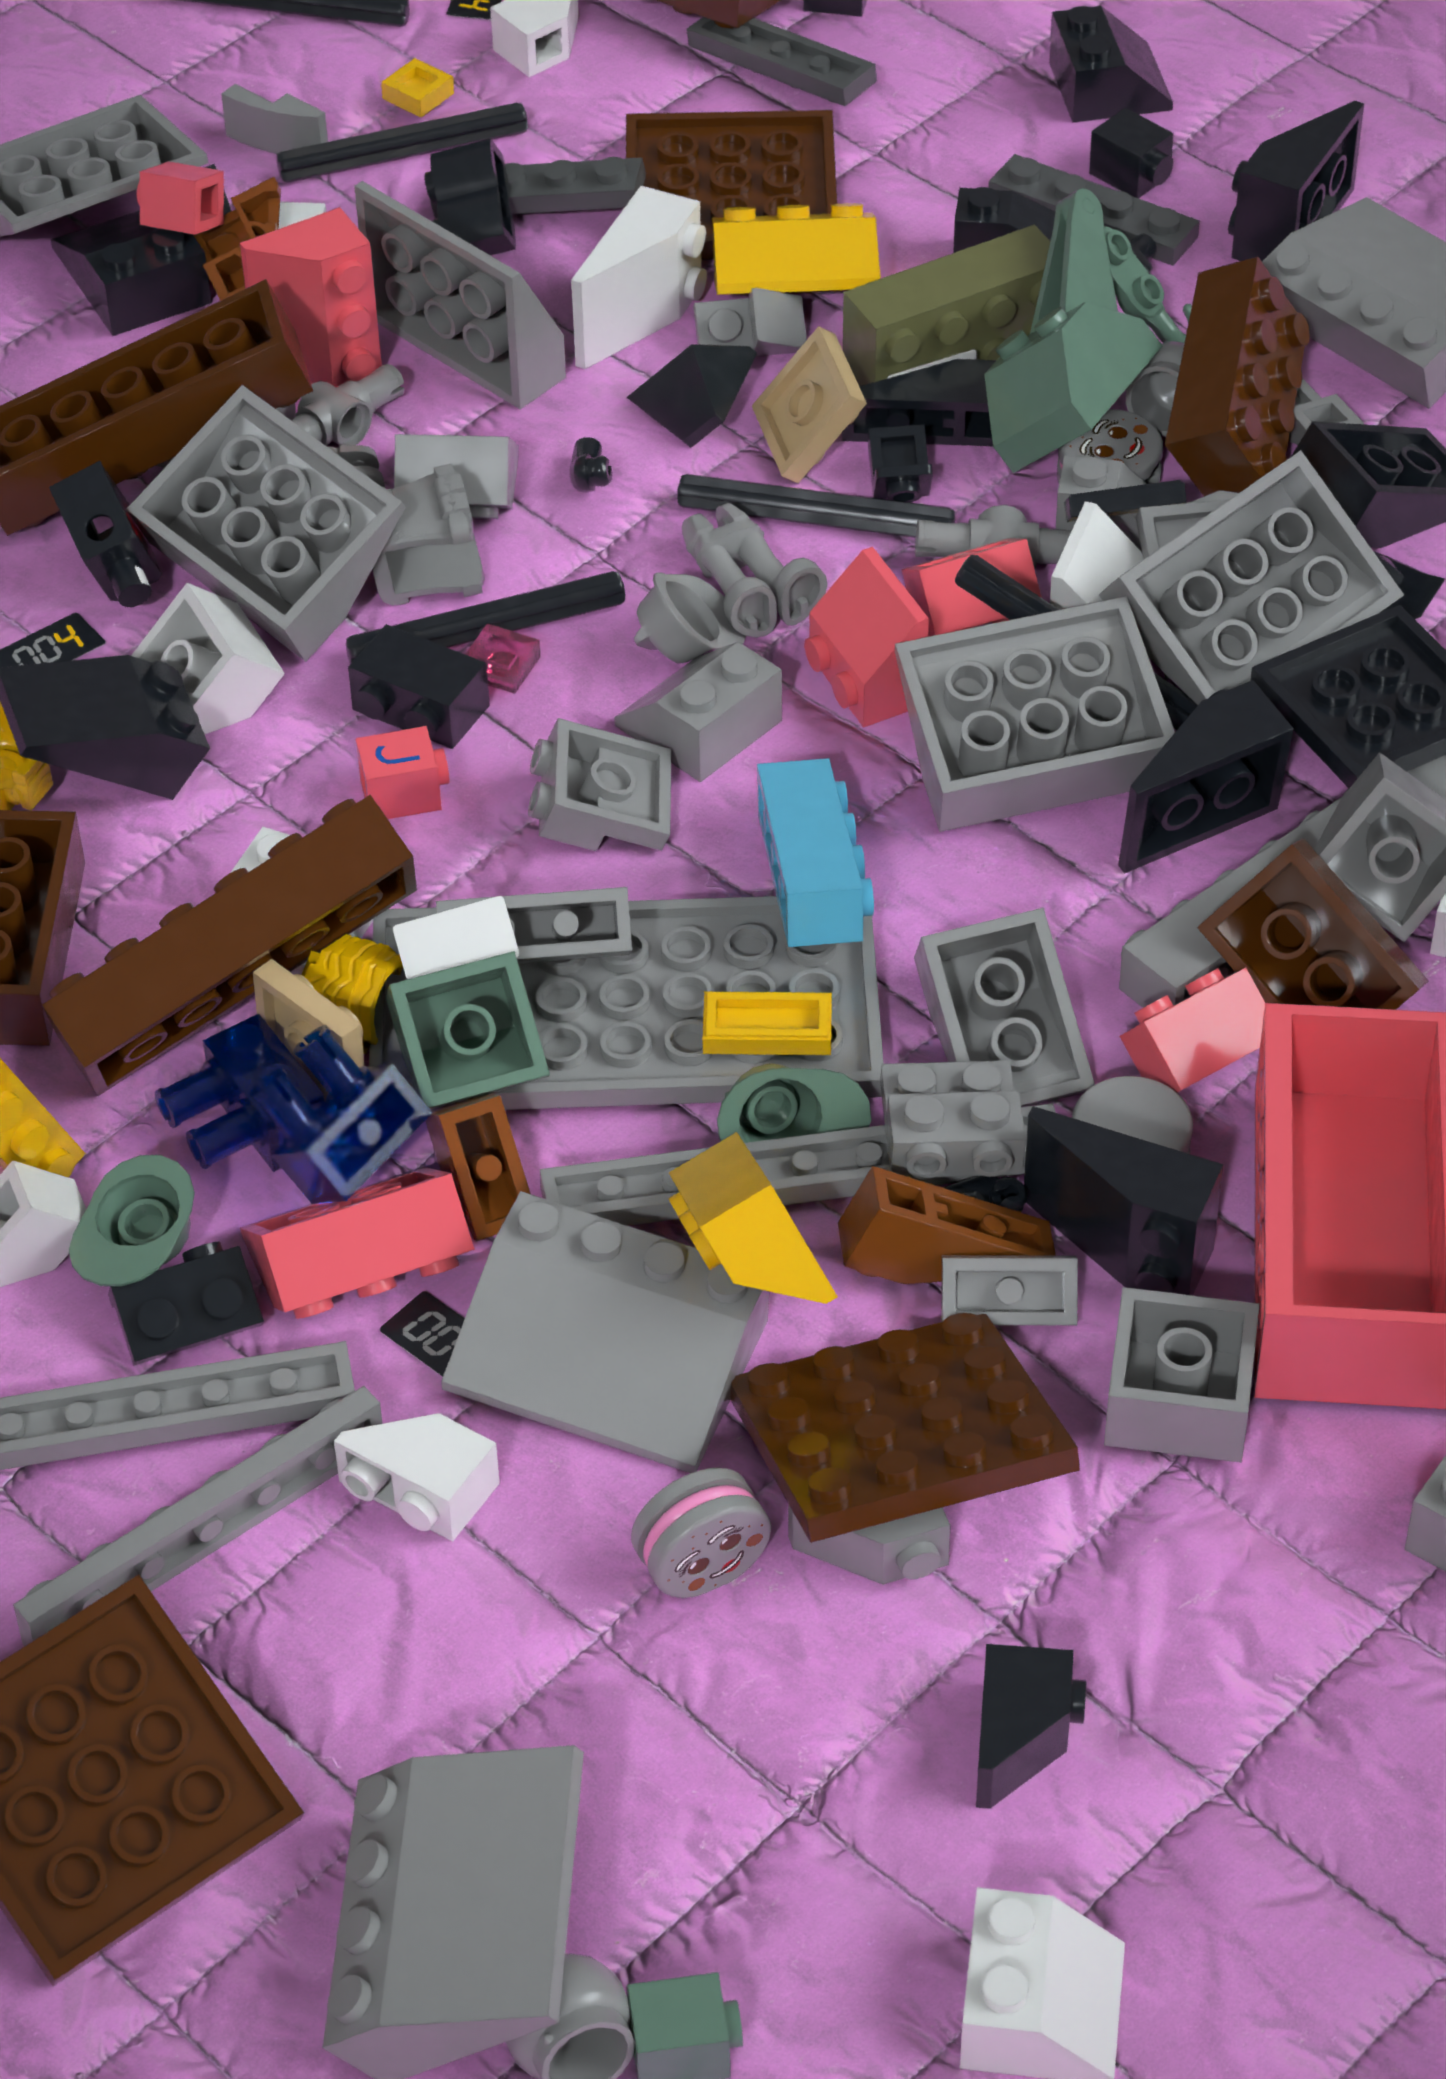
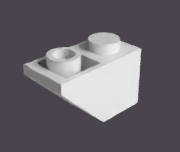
(534, 32)
(421, 1469)

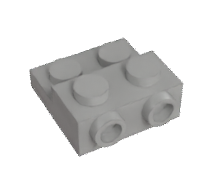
(600, 787)
(952, 1119)

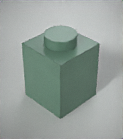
(683, 2028)

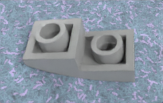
(269, 125)

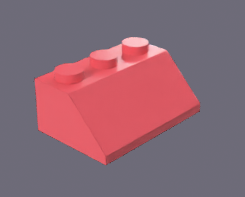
(326, 289)
(359, 1241)

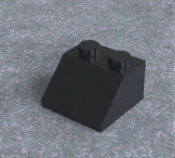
(1103, 66)

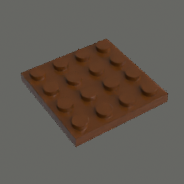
(738, 160)
(901, 1425)
(120, 1780)

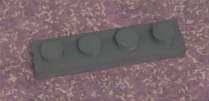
(786, 58)
(572, 185)
(1121, 211)

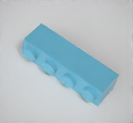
(813, 853)

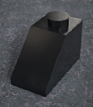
(1024, 1716)

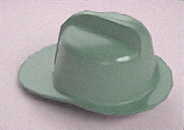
(791, 1102)
(133, 1221)

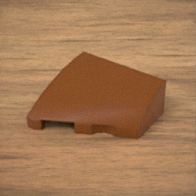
(253, 216)

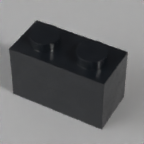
(419, 685)

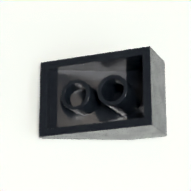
(1295, 180)
(135, 271)
(1381, 476)
(106, 720)
(1208, 776)
(1124, 1200)

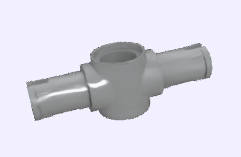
(346, 411)
(992, 525)

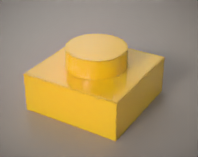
(417, 87)

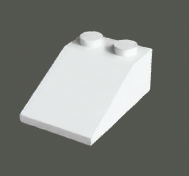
(638, 275)

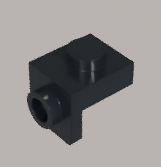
(899, 463)

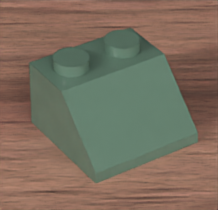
(467, 1030)

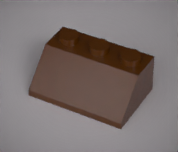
(1310, 939)

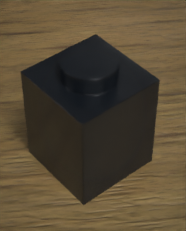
(1131, 153)

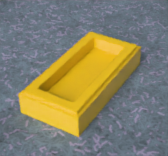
(767, 1023)

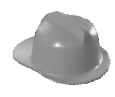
(683, 618)

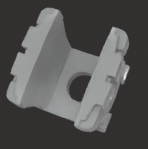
(431, 543)

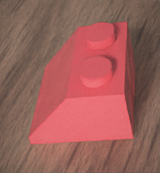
(856, 637)

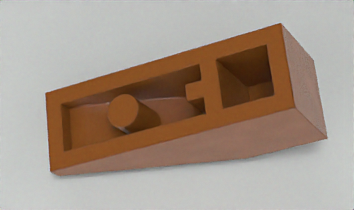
(906, 1225)

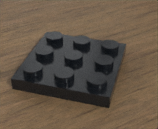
(1364, 694)

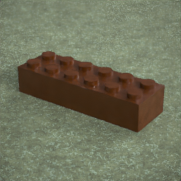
(145, 400)
(206, 954)

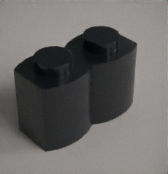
(473, 195)

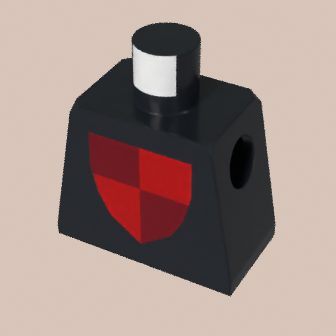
(118, 556)

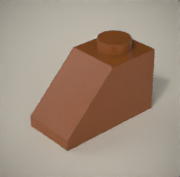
(479, 1151)

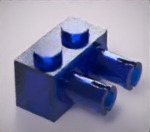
(232, 1068)
(352, 1132)

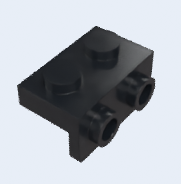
(187, 1303)

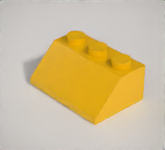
(795, 249)
(744, 1225)

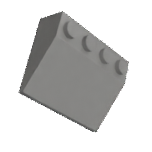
(86, 162)
(1371, 294)
(459, 302)
(269, 521)
(1254, 582)
(1032, 712)
(605, 1333)
(453, 1908)

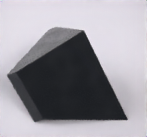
(695, 389)

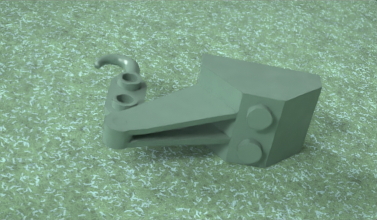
(1079, 345)

